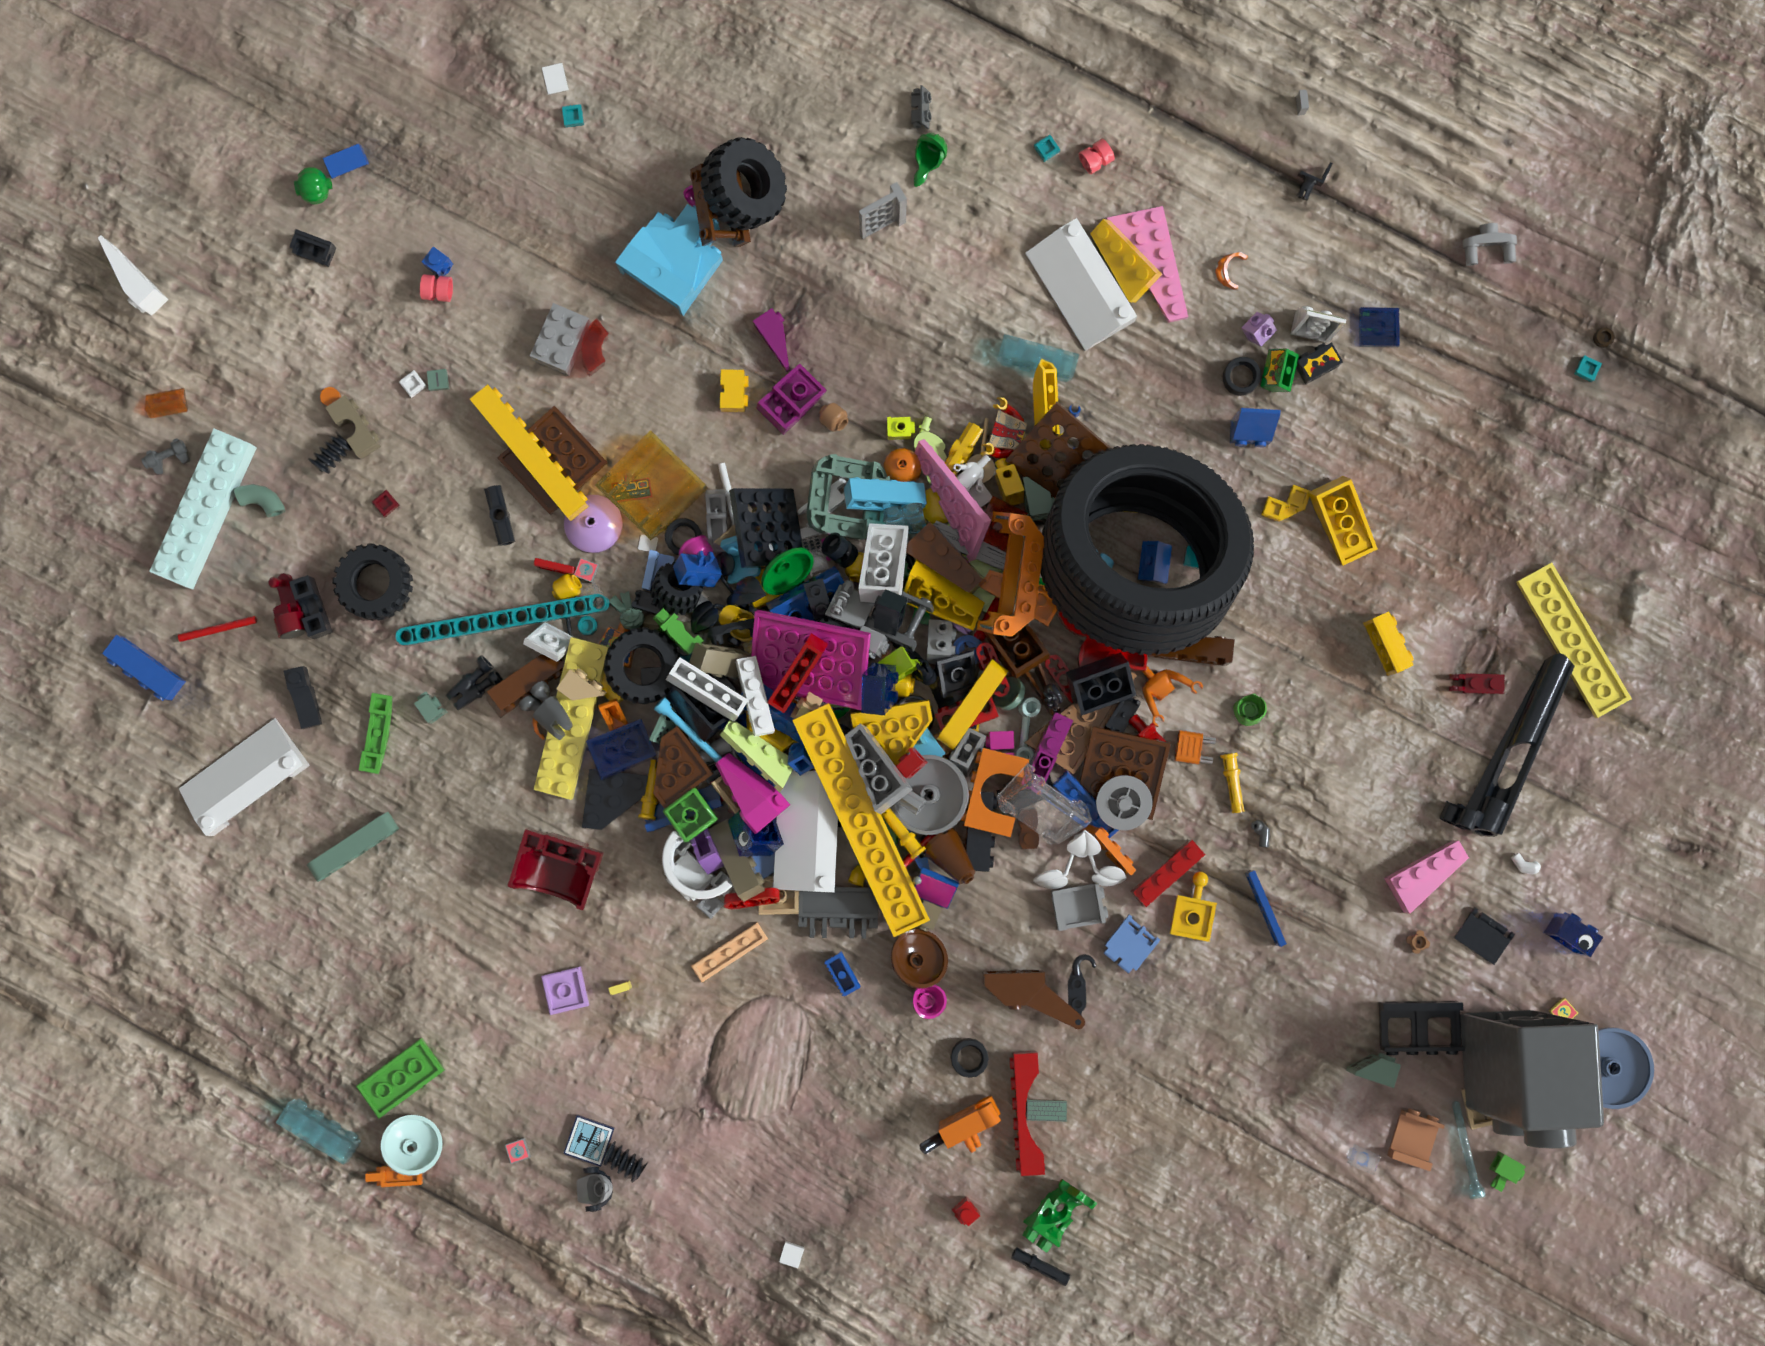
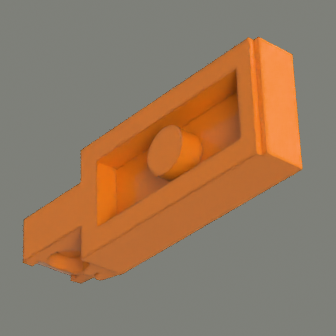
(388, 1178)

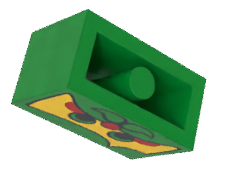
(1279, 370)

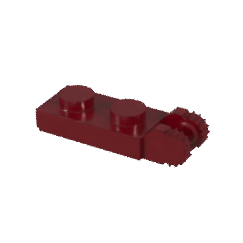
(1479, 683)

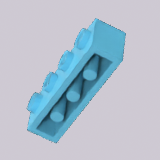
(881, 494)

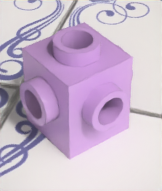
(1259, 328)

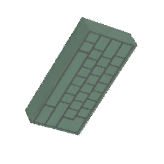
(1046, 1110)

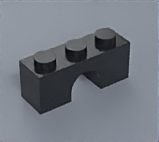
(315, 616)

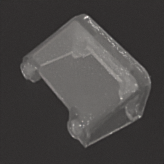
(1043, 807)

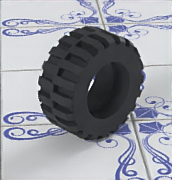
(350, 570)
(622, 647)

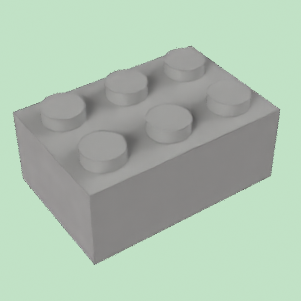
(560, 339)

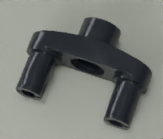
(924, 672)

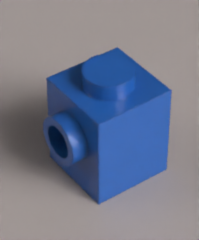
(437, 262)
(799, 758)

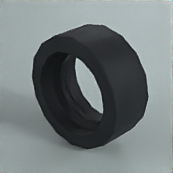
(1252, 365)
(673, 526)
(984, 1058)

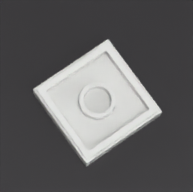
(548, 641)

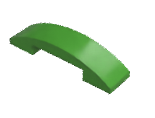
(377, 733)

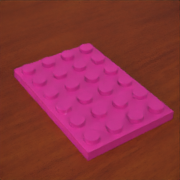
(836, 674)

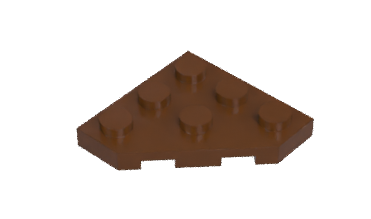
(678, 768)

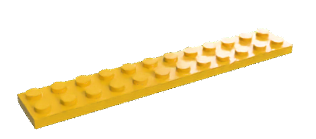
(860, 822)

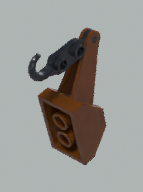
(1021, 654)
(1028, 988)

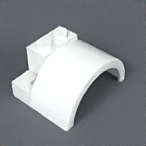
(688, 875)

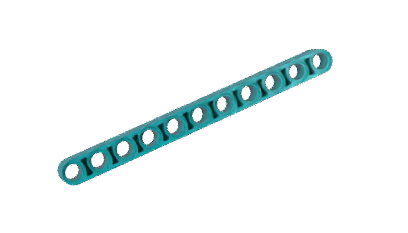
(493, 620)

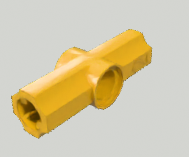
(963, 447)

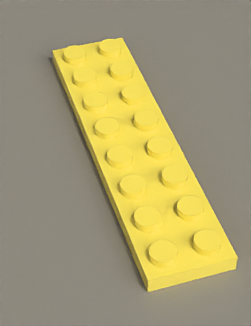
(1574, 638)
(563, 757)

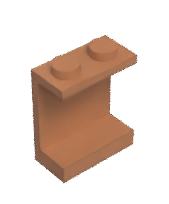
(1414, 1138)

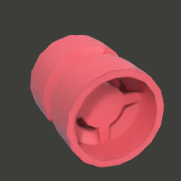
(1096, 156)
(436, 288)

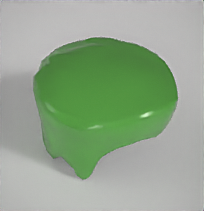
(1249, 709)

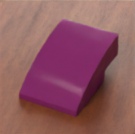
(791, 399)

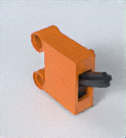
(964, 1126)

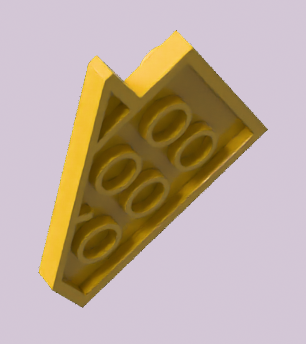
(898, 728)

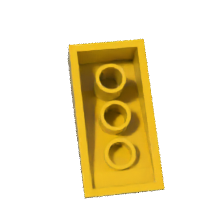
(1343, 519)

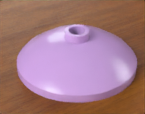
(602, 533)

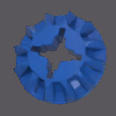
(971, 642)

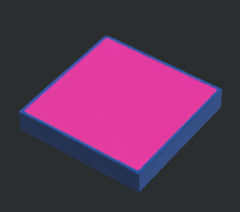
(936, 888)

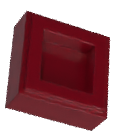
(385, 503)

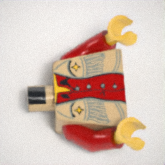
(1007, 431)

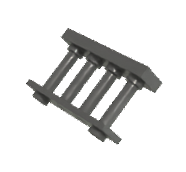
(906, 639)

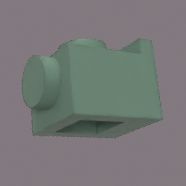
(429, 707)

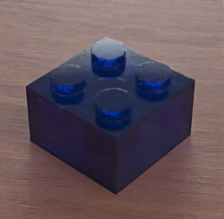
(879, 689)

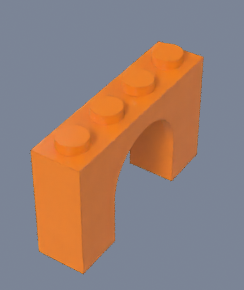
(977, 814)

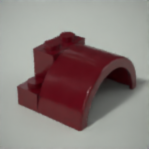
(556, 868)

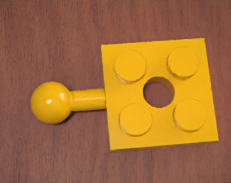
(1204, 909)

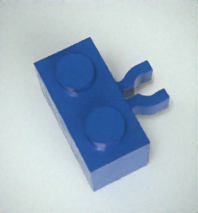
(697, 569)

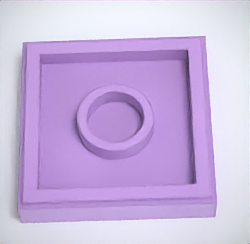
(565, 990)

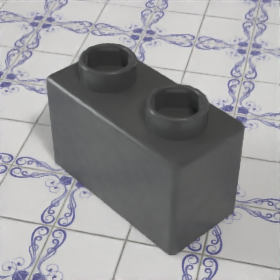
(1533, 1074)

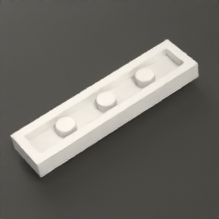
(754, 691)

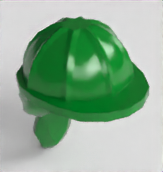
(929, 154)

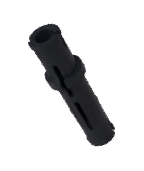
(1040, 1266)

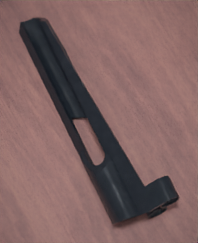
(1489, 804)

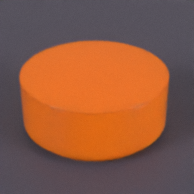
(329, 395)

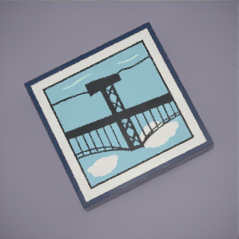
(589, 1140)

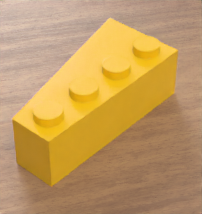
(946, 597)

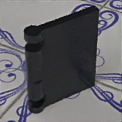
(1484, 936)

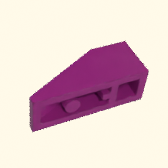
(772, 331)

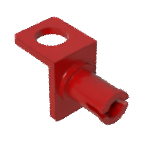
(1145, 730)

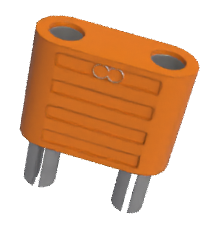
(1190, 746)

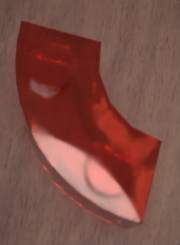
(592, 347)

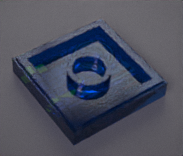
(1379, 327)

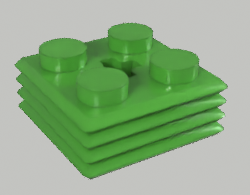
(677, 815)

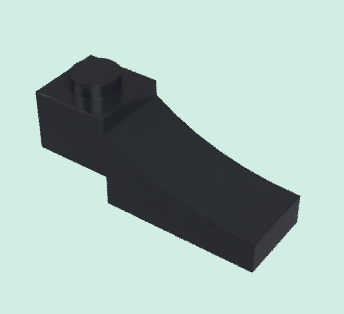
(303, 696)

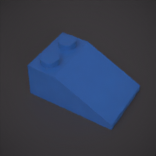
(1253, 427)

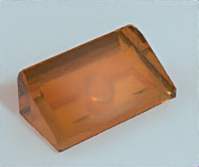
(166, 403)

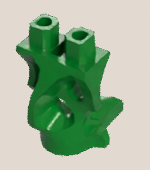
(1046, 1217)

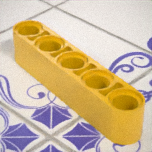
(972, 704)

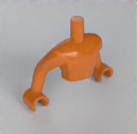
(1160, 686)

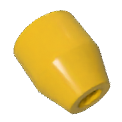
(857, 876)

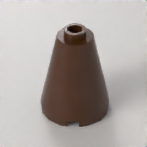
(950, 856)

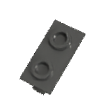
(921, 99)

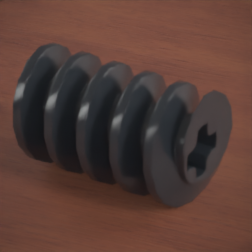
(331, 453)
(624, 1162)

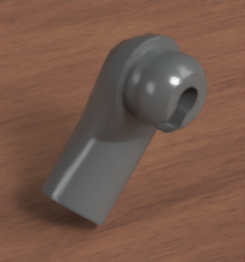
(1263, 831)

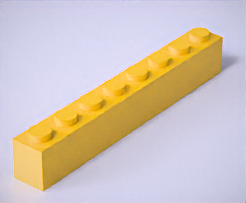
(529, 453)

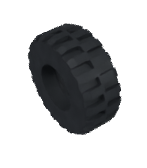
(724, 192)

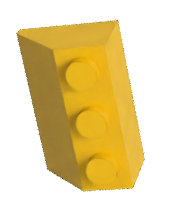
(1389, 643)

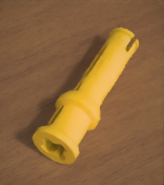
(1232, 773)
(649, 800)
(906, 839)

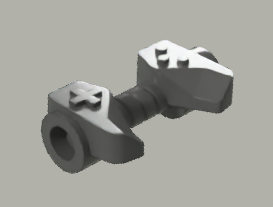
(155, 460)

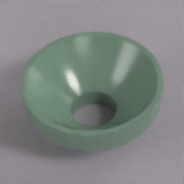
(1016, 688)

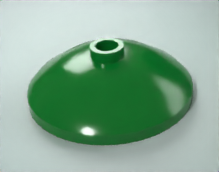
(787, 571)

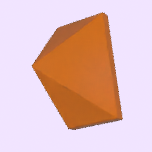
(613, 714)

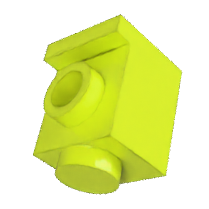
(896, 434)

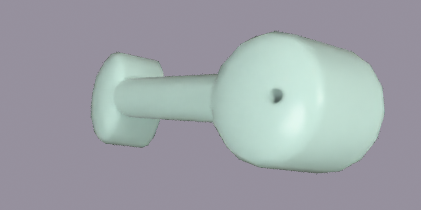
(1029, 708)

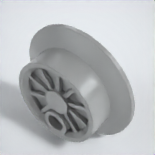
(1124, 802)

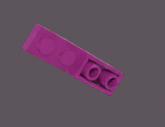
(1050, 744)

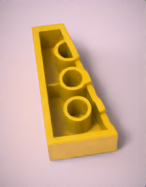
(1126, 262)

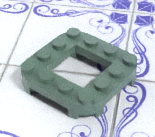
(819, 495)

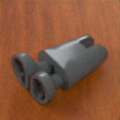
(548, 712)

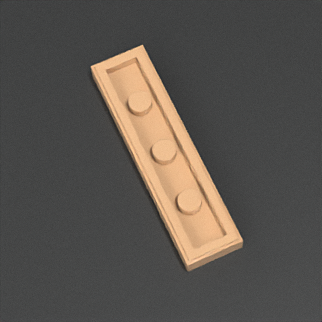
(729, 952)

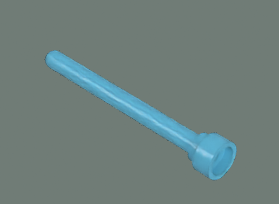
(663, 707)

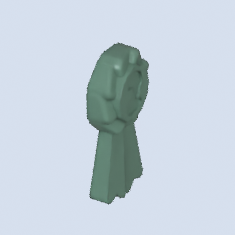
(630, 616)

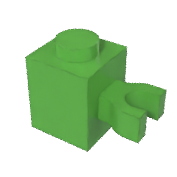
(1506, 1169)

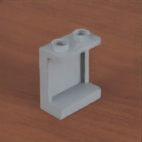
(1079, 906)

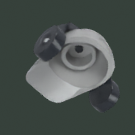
(594, 1189)

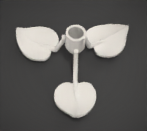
(1081, 846)

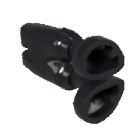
(468, 687)

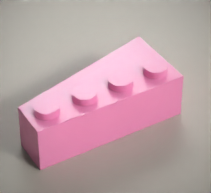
(1422, 877)

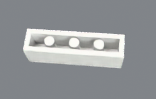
(707, 689)

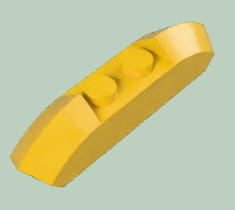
(1045, 394)

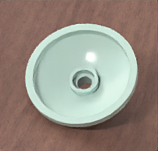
(414, 1132)

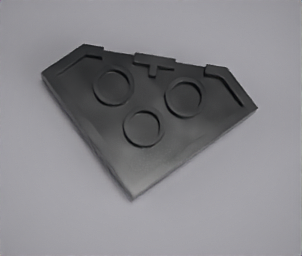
(611, 797)

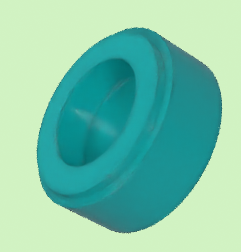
(587, 625)

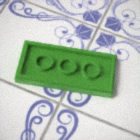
(400, 1078)

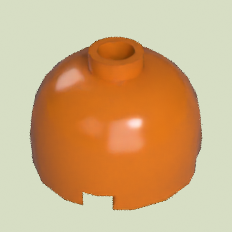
(909, 472)

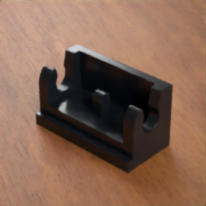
(312, 248)
(645, 603)
(1122, 714)

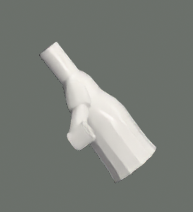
(972, 473)

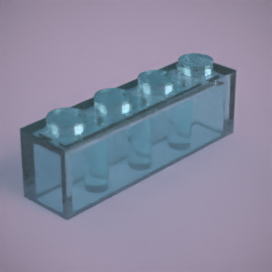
(1028, 355)
(319, 1131)

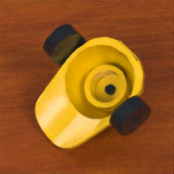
(734, 614)

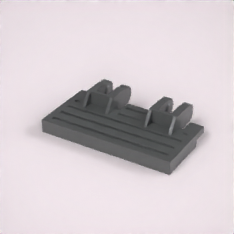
(838, 906)

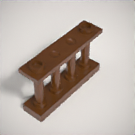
(706, 217)

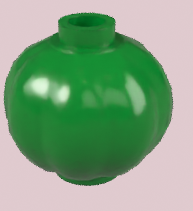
(312, 185)

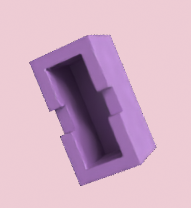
(706, 852)

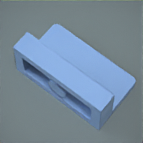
(654, 562)

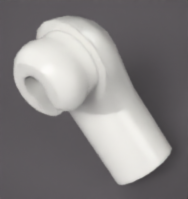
(1525, 867)

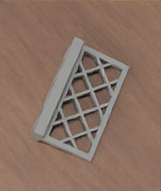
(883, 212)

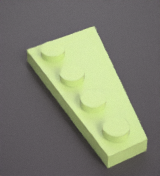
(759, 753)

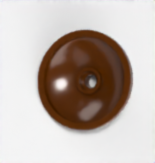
(927, 951)

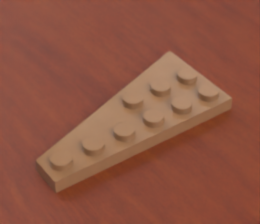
(1077, 739)

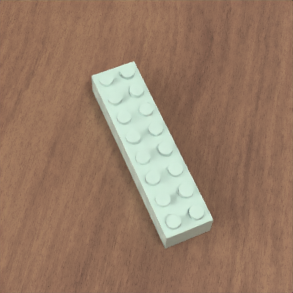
(203, 509)

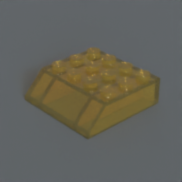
(651, 486)

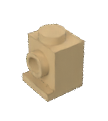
(806, 705)

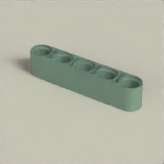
(352, 846)

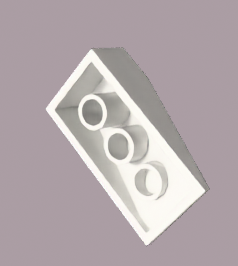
(135, 284)
(1316, 325)
(883, 561)

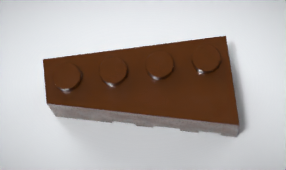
(1210, 650)

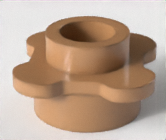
(1412, 940)

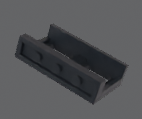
(1419, 1013)

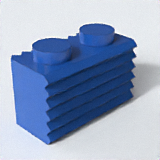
(842, 974)

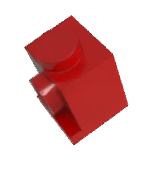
(911, 763)
(966, 1212)

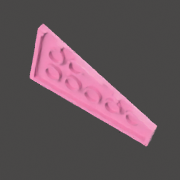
(1151, 236)
(957, 504)

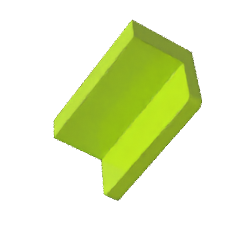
(903, 663)

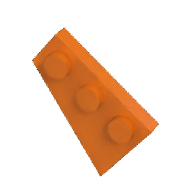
(1112, 848)

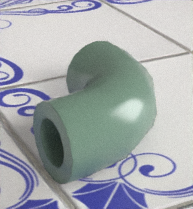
(262, 496)

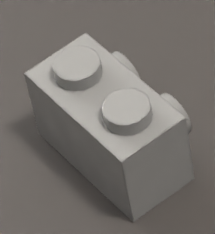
(940, 640)
(878, 643)
(966, 751)

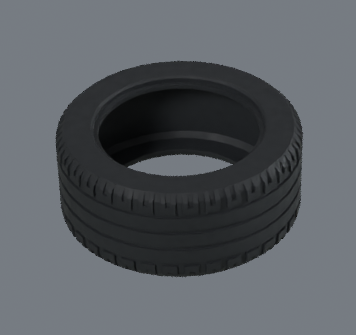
(1179, 494)

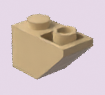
(577, 686)

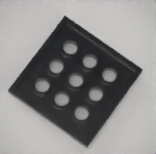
(759, 518)

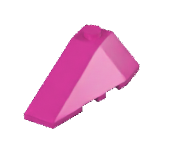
(754, 795)

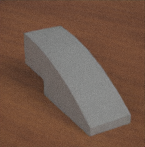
(716, 516)

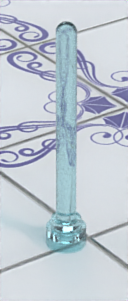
(1476, 1189)

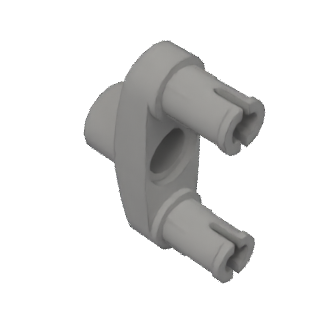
(1490, 237)

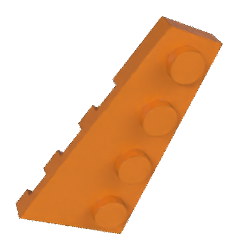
(1044, 607)

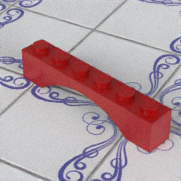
(1025, 1071)

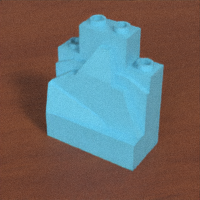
(671, 258)

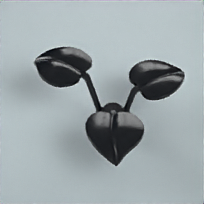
(746, 592)

